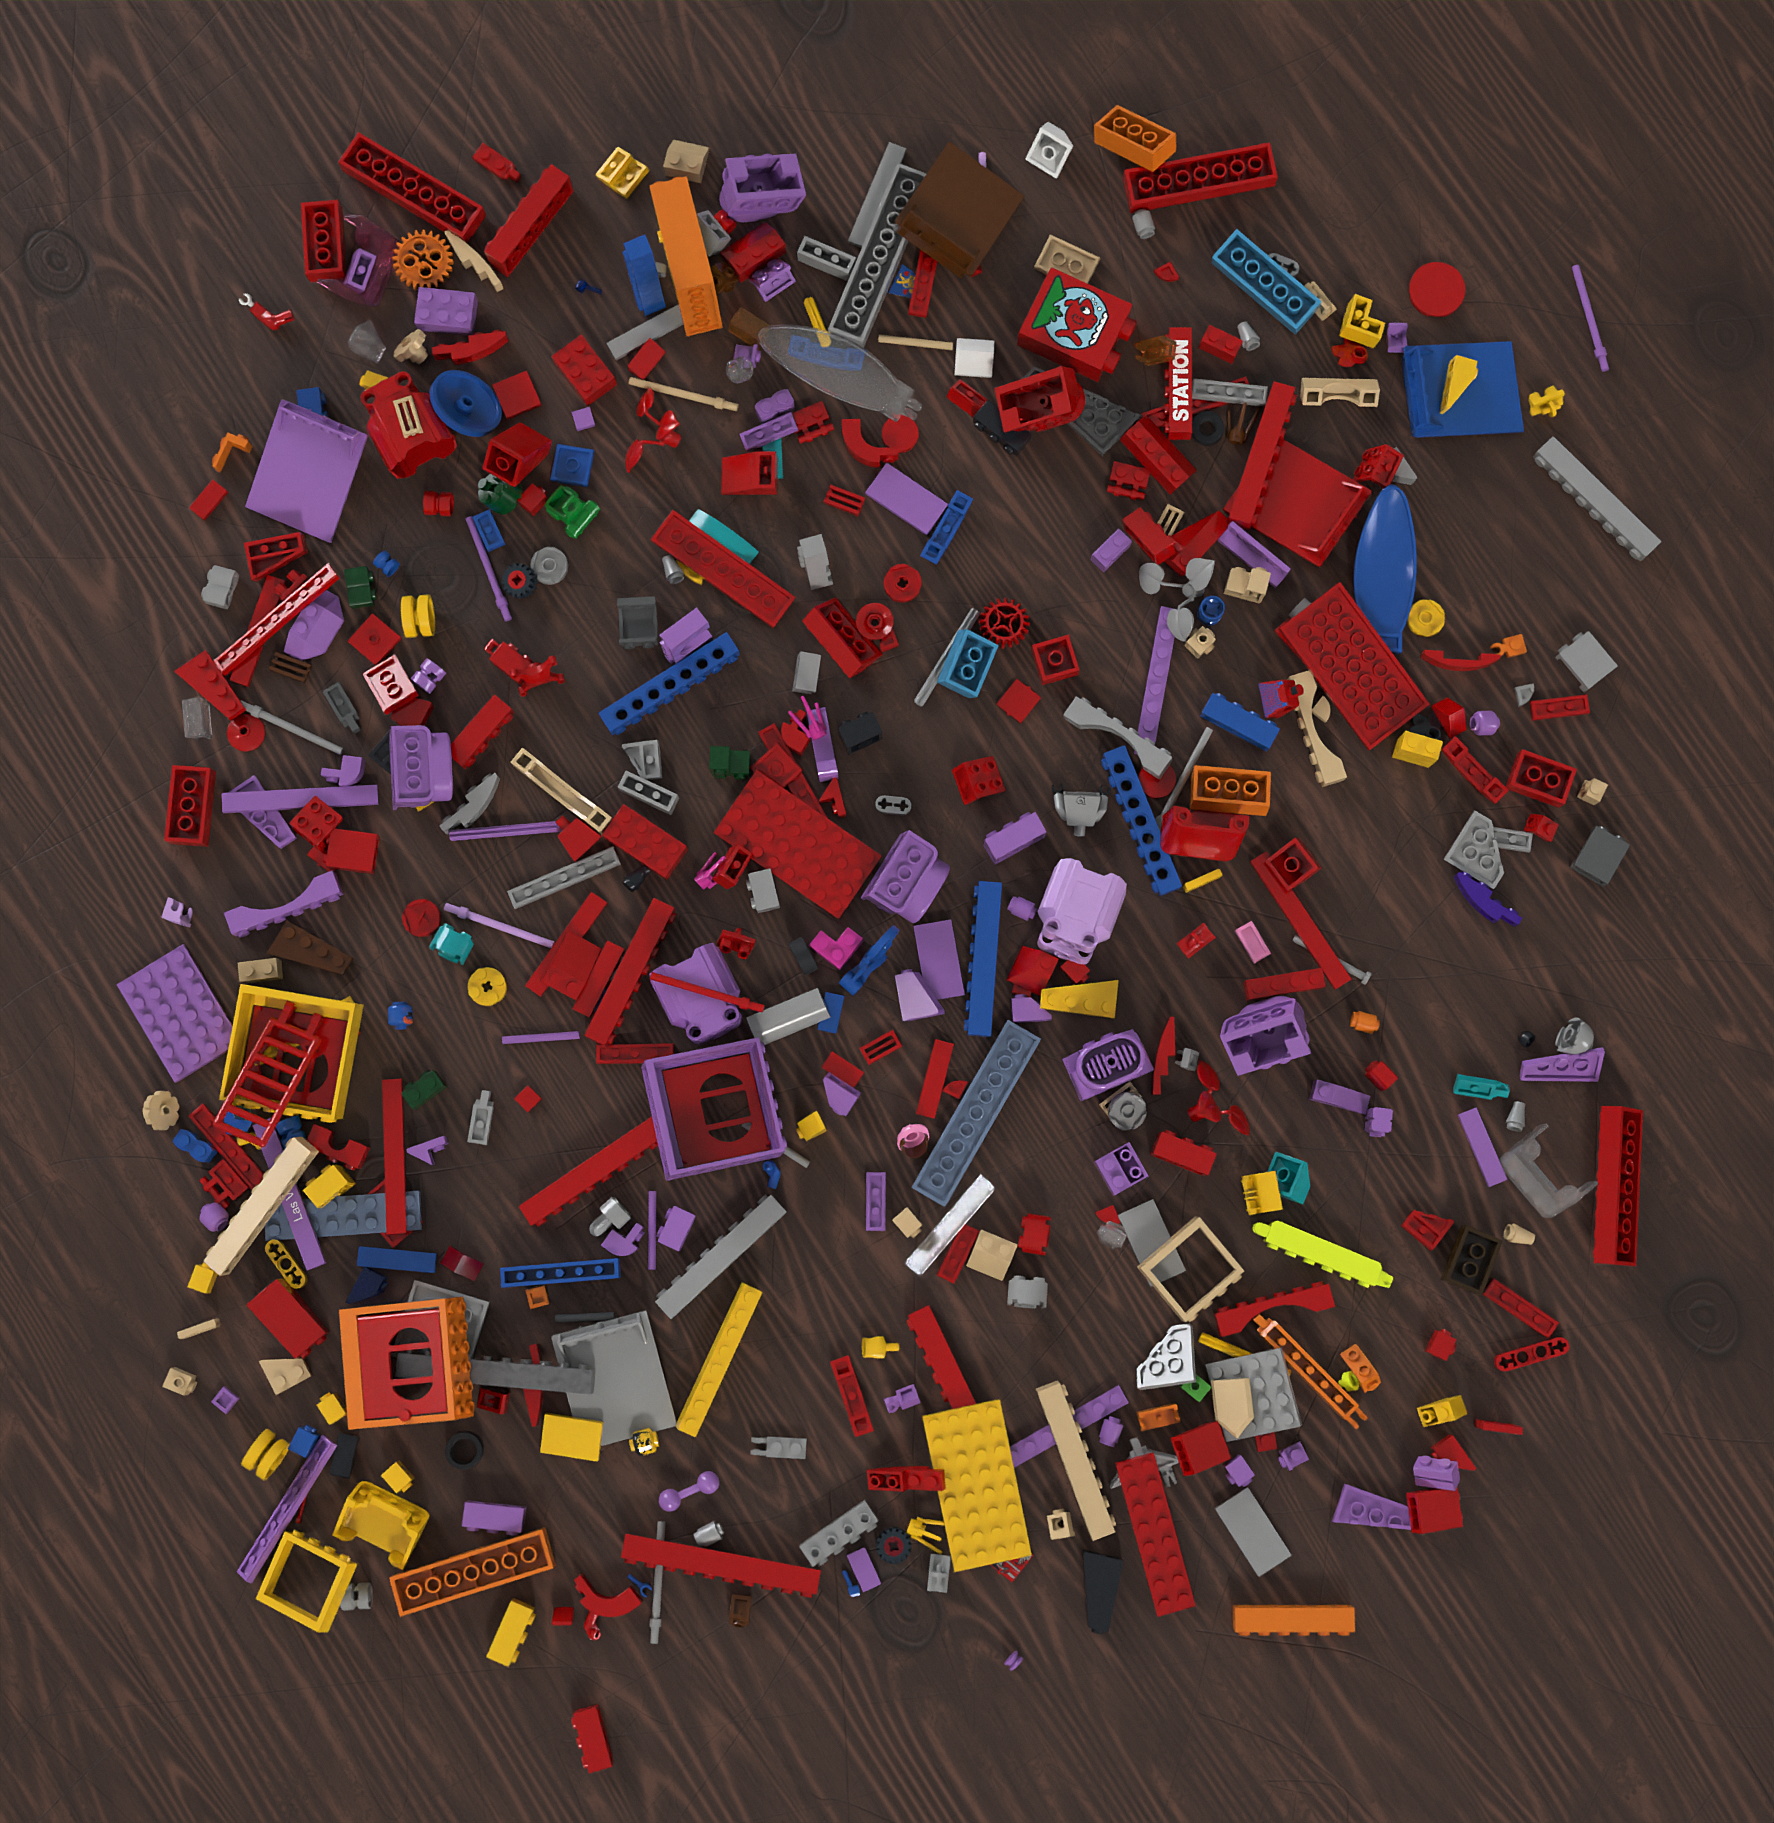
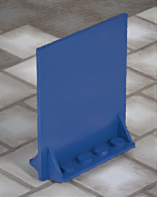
(1484, 407)

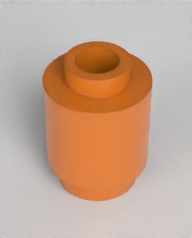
(1364, 1022)

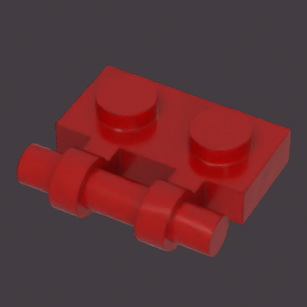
(809, 417)
(1131, 476)
(228, 1179)

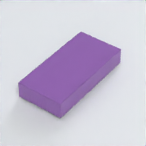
(864, 1569)

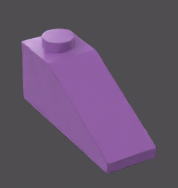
(1339, 1096)

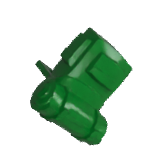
(569, 508)

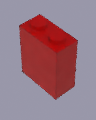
(351, 851)
(1200, 1448)
(1434, 1510)

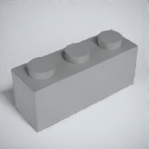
(826, 258)
(648, 792)

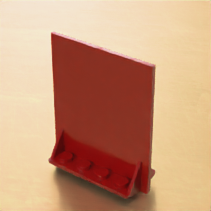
(1306, 504)

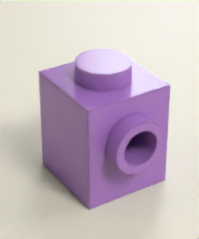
(1238, 1471)

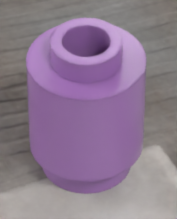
(1022, 908)
(1110, 1431)

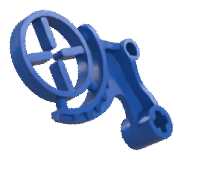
(872, 959)

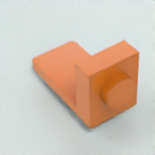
(240, 442)
(1361, 1368)

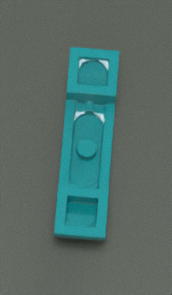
(724, 536)

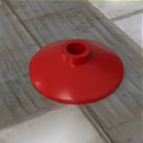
(873, 612)
(253, 737)

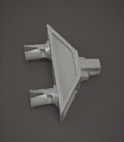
(1164, 1462)

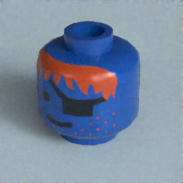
(400, 1015)

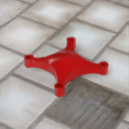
(537, 674)

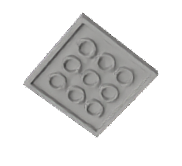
(474, 1315)
(1270, 1388)

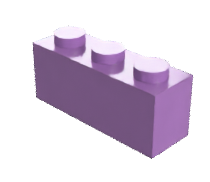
(494, 1517)

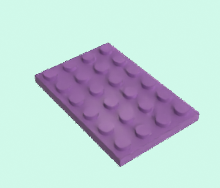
(178, 1012)

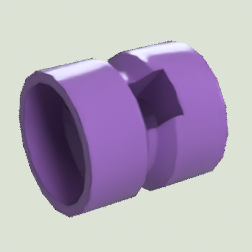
(423, 681)

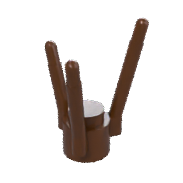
(1237, 434)

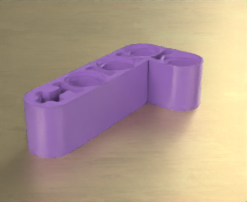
(824, 751)

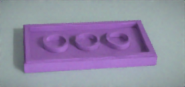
(906, 499)
(939, 959)

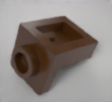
(740, 1610)

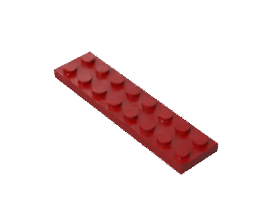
(723, 569)
(1155, 1534)

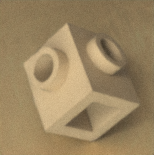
(1195, 645)

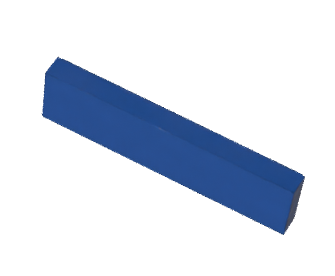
(397, 1259)

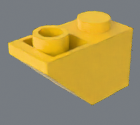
(1442, 1411)

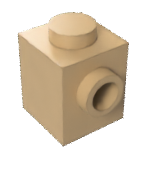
(180, 1381)

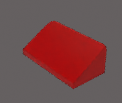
(646, 359)
(966, 397)

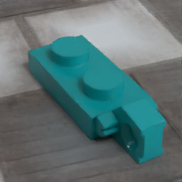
(1480, 1087)

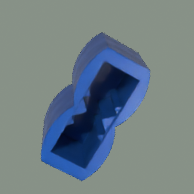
(192, 1142)

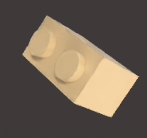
(260, 970)

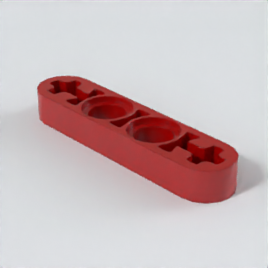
(1532, 1357)

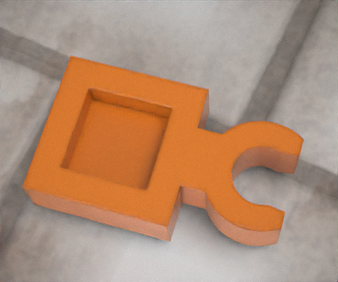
(1511, 646)

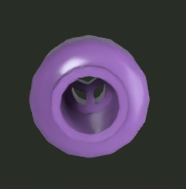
(1484, 723)
(214, 1217)

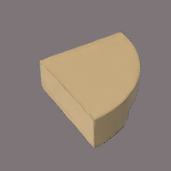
(1322, 709)

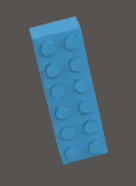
(1266, 281)

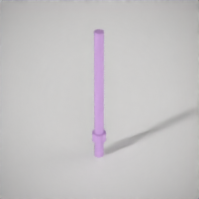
(464, 913)

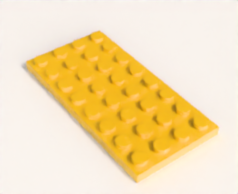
(981, 1490)

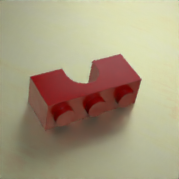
(352, 1155)

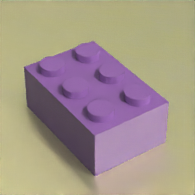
(446, 311)
(1014, 837)

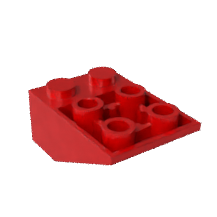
(750, 474)

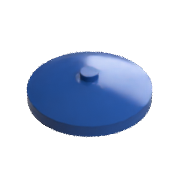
(465, 403)

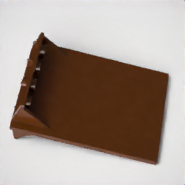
(957, 211)

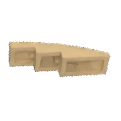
(470, 257)

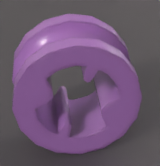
(1013, 1660)

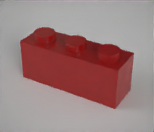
(1149, 536)
(592, 1738)

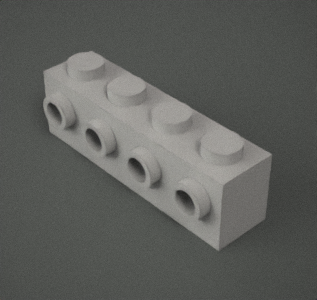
(838, 1533)

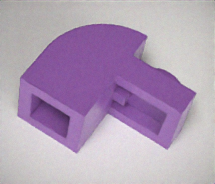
(350, 773)
(622, 1246)

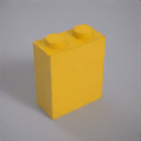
(1417, 749)

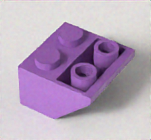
(1121, 1168)

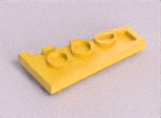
(1086, 999)

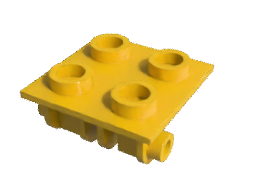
(1261, 1192)

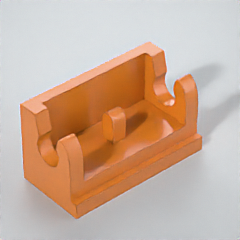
(1158, 1416)

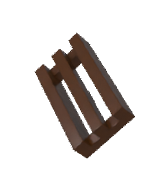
(275, 662)

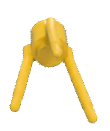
(917, 1529)

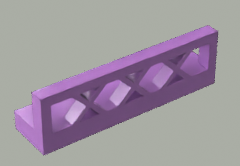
(1253, 553)

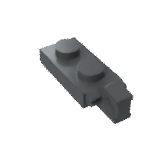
(342, 706)

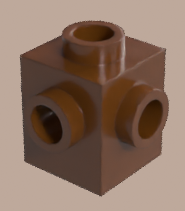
(723, 277)

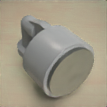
(612, 1213)

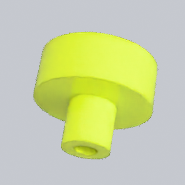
(1349, 1381)

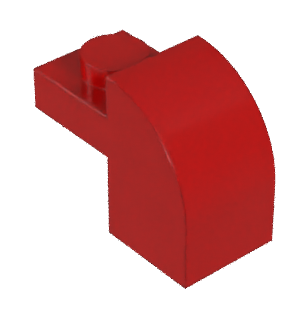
(793, 737)

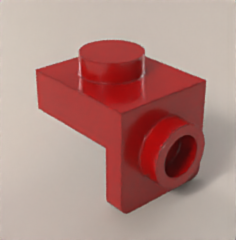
(1541, 826)

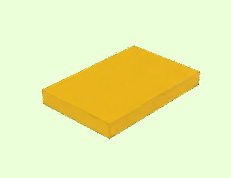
(571, 1437)

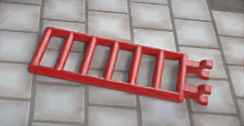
(255, 1054)

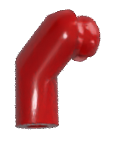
(591, 1627)

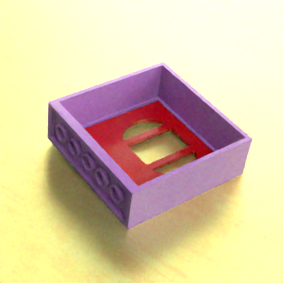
(684, 1099)

